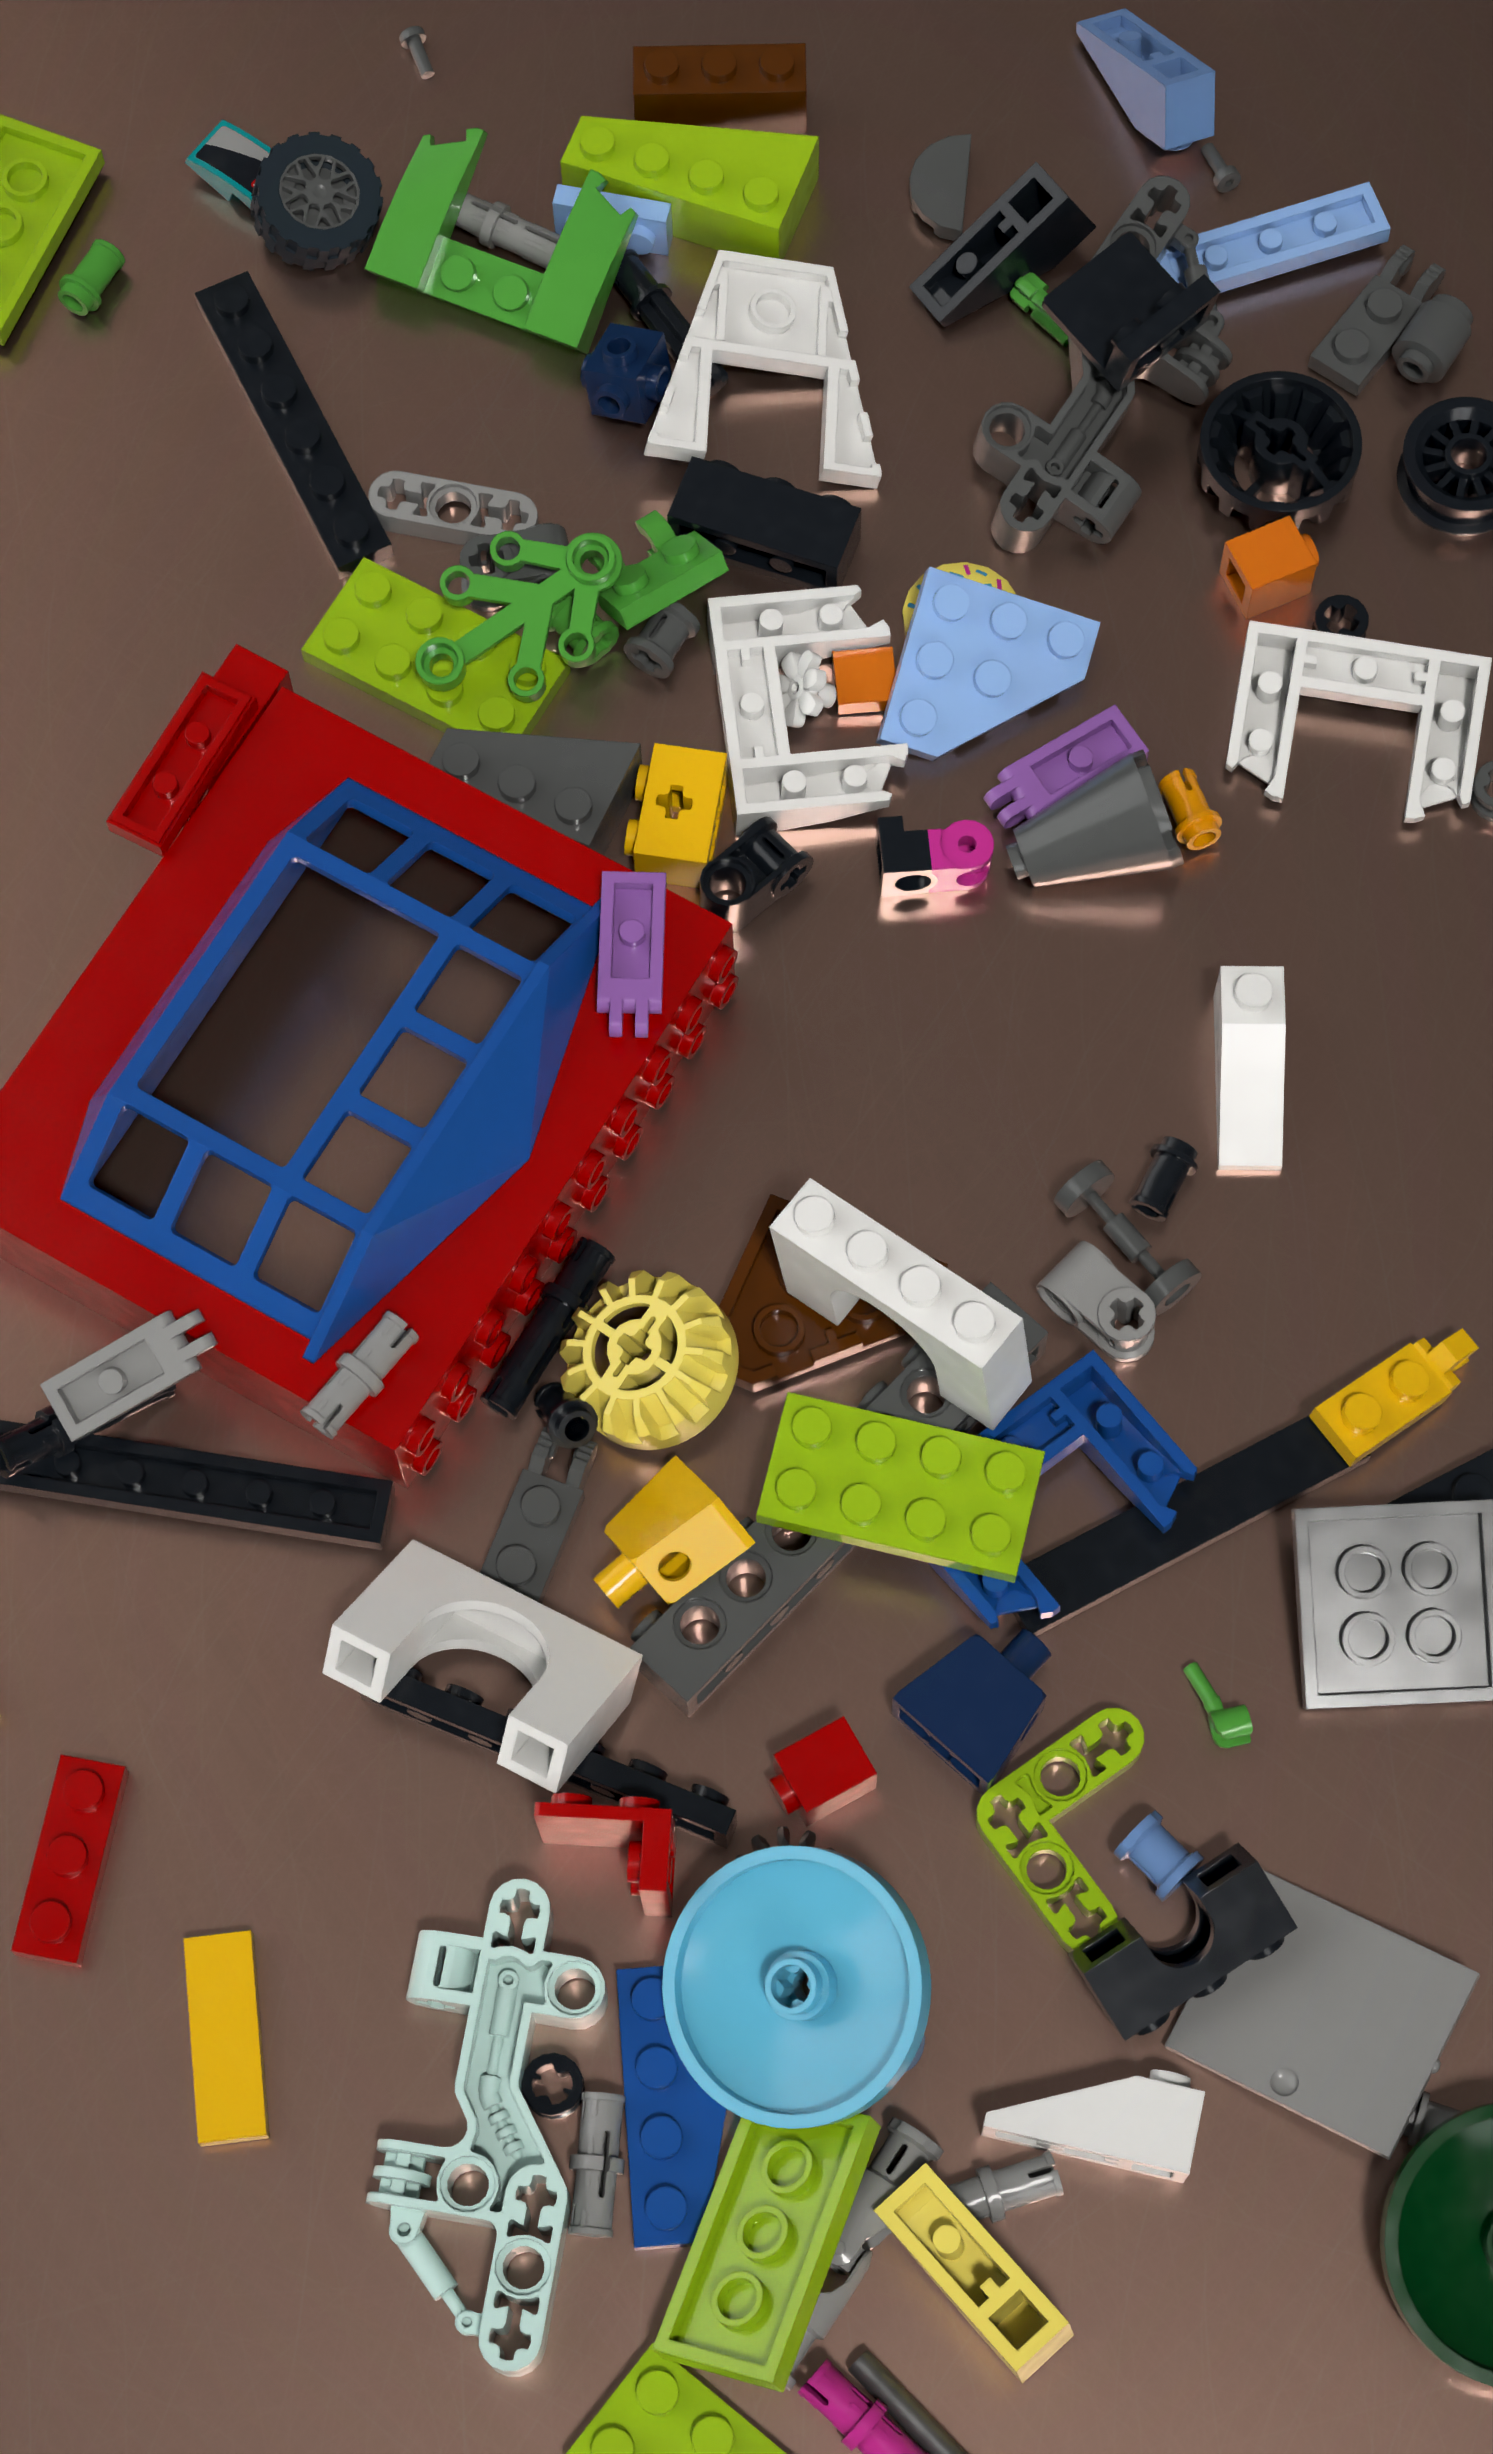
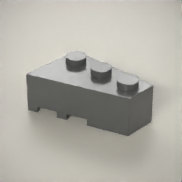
(559, 781)

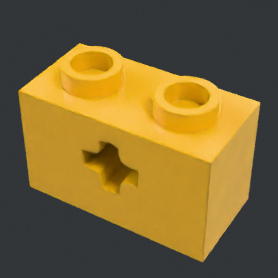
(694, 787)

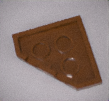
(778, 1332)

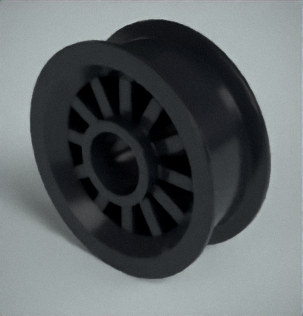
(1428, 473)

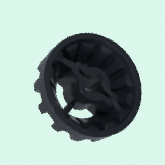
(1296, 443)

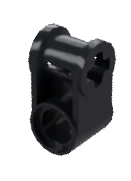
(758, 868)

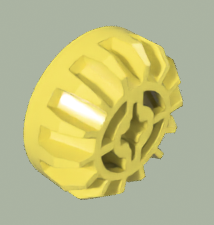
(681, 1381)

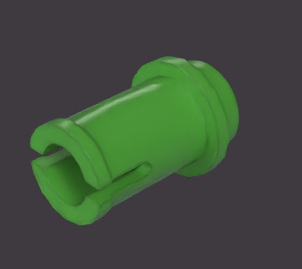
(82, 288)

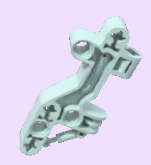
(504, 1999)

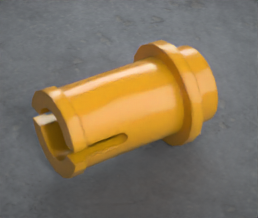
(1195, 821)

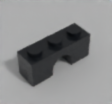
(1234, 1923)

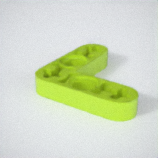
(1042, 1809)

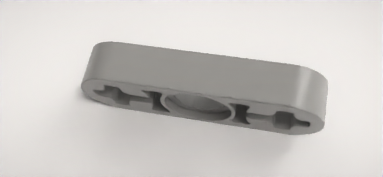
(439, 491)

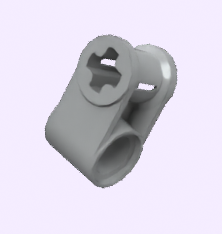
(1092, 1295)

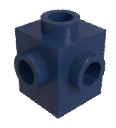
(627, 373)

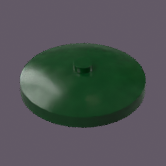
(1441, 2242)

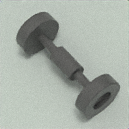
(1085, 1190)

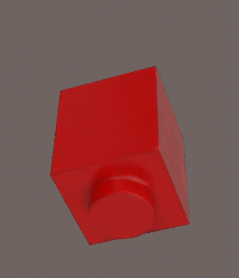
(822, 1772)

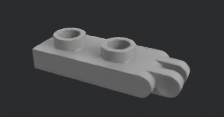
(126, 1373)

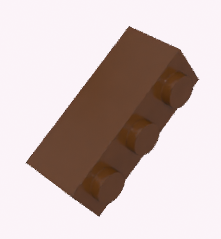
(723, 86)

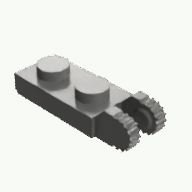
(1373, 324)
(538, 1521)

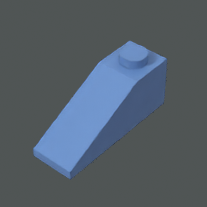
(1153, 78)

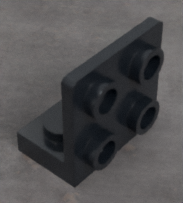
(1128, 310)

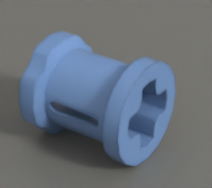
(1158, 1855)

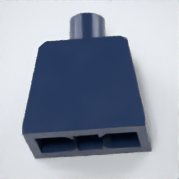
(976, 1705)

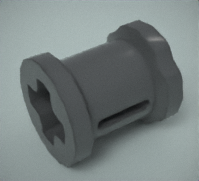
(661, 640)

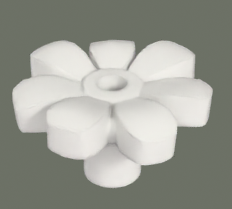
(804, 687)

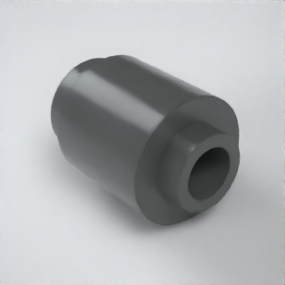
(1433, 339)

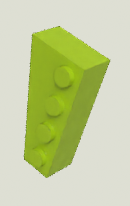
(722, 183)

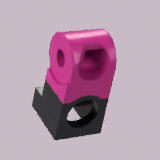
(931, 858)

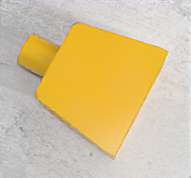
(670, 1537)

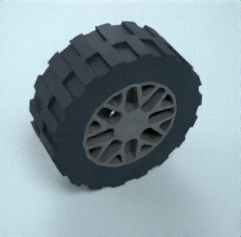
(316, 201)

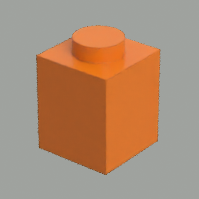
(1269, 566)

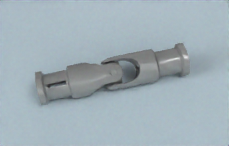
(895, 2162)

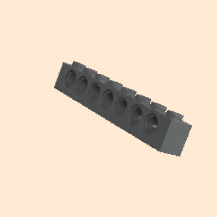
(692, 1671)

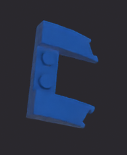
(1099, 1415)

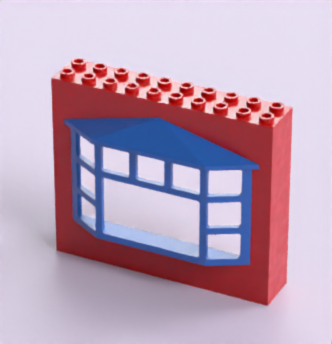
(487, 1180)

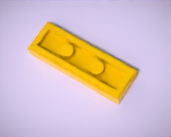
(226, 2038)

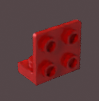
(634, 1825)

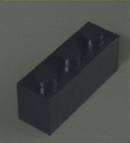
(767, 524)

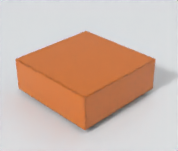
(863, 679)

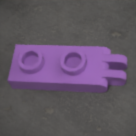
(1062, 766)
(631, 948)

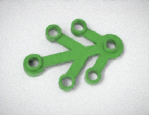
(528, 607)

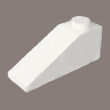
(1249, 1067)
(1120, 2124)

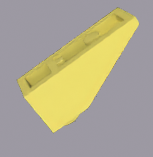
(975, 2273)

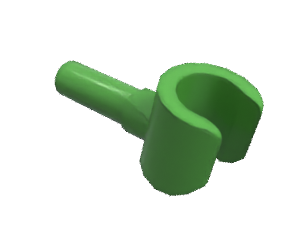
(1227, 1726)

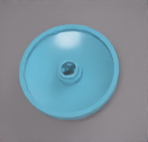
(740, 1997)

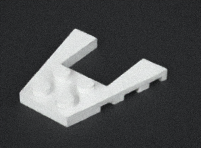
(773, 320)

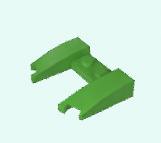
(556, 305)

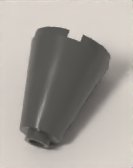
(1099, 830)

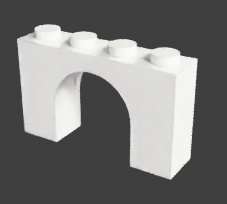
(840, 1254)
(439, 1604)

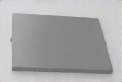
(1332, 2021)

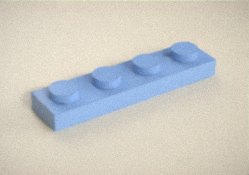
(1287, 239)

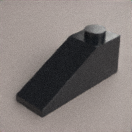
(1018, 234)

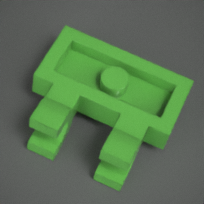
(670, 572)

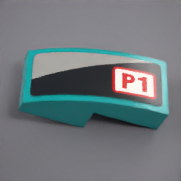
(229, 161)

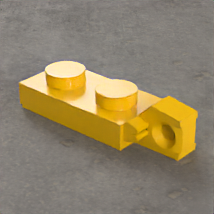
(1392, 1395)

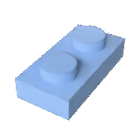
(653, 226)

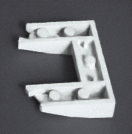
(746, 648)
(1437, 684)

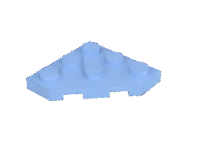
(978, 663)

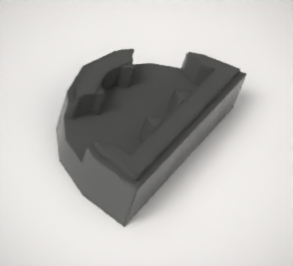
(940, 185)

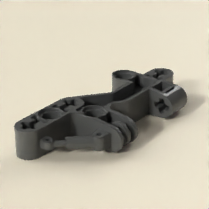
(1062, 460)

